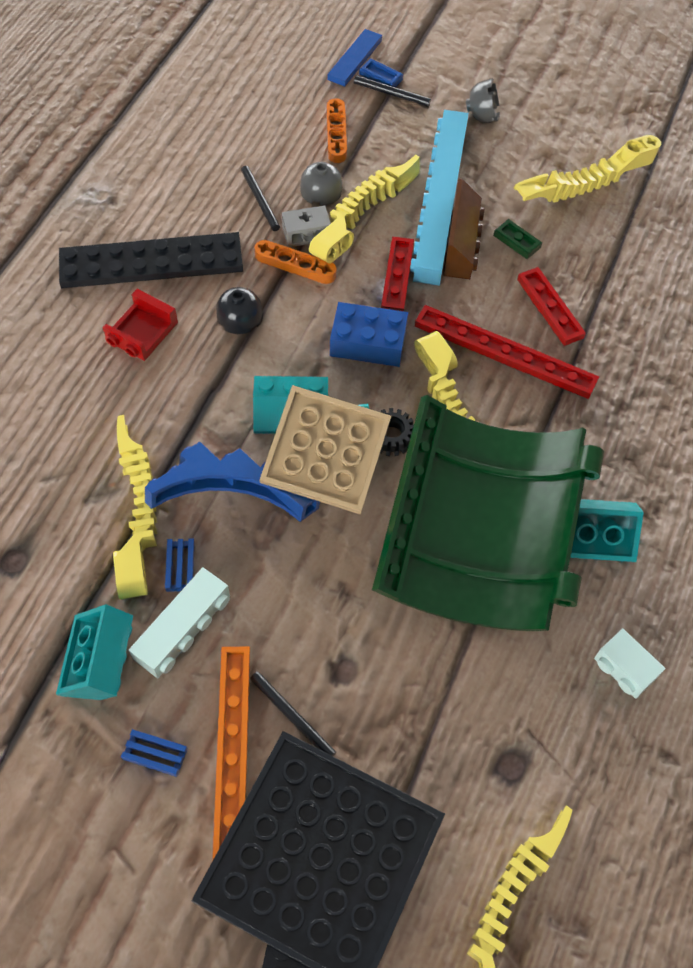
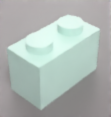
(628, 663)

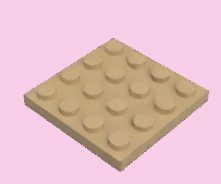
(325, 449)

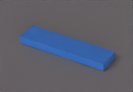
(354, 57)

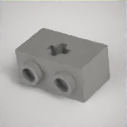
(304, 224)

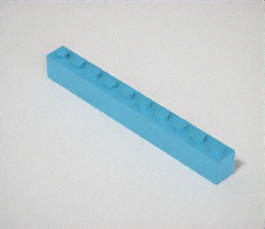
(440, 199)

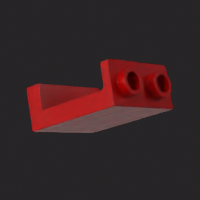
(142, 326)

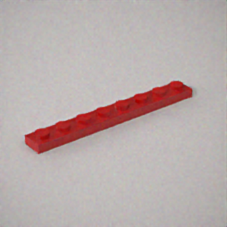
(507, 352)

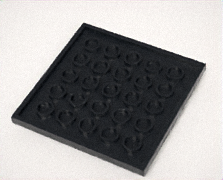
(319, 859)

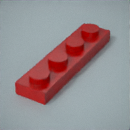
(397, 274)
(551, 306)

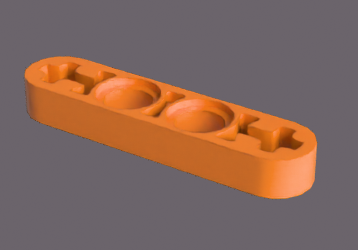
(336, 130)
(293, 265)

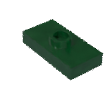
(517, 239)

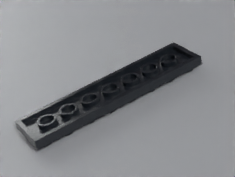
(149, 260)

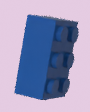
(368, 334)

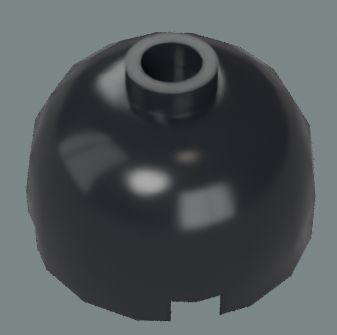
(239, 310)

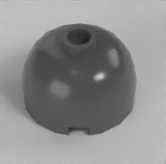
(484, 101)
(321, 183)

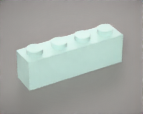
(180, 623)

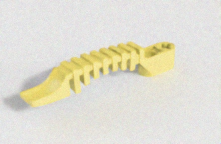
(632, 155)
(336, 238)
(439, 361)
(129, 560)
(541, 846)

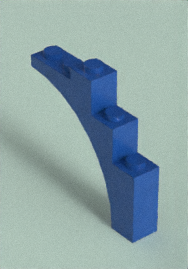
(236, 472)

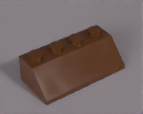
(464, 232)

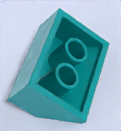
(271, 395)
(607, 531)
(95, 654)

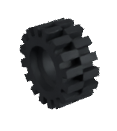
(405, 426)

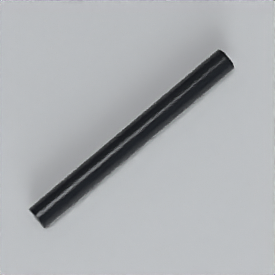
(392, 91)
(260, 198)
(285, 707)

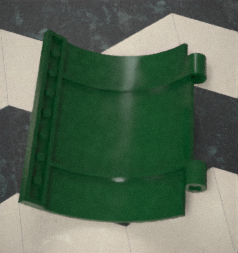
(485, 521)

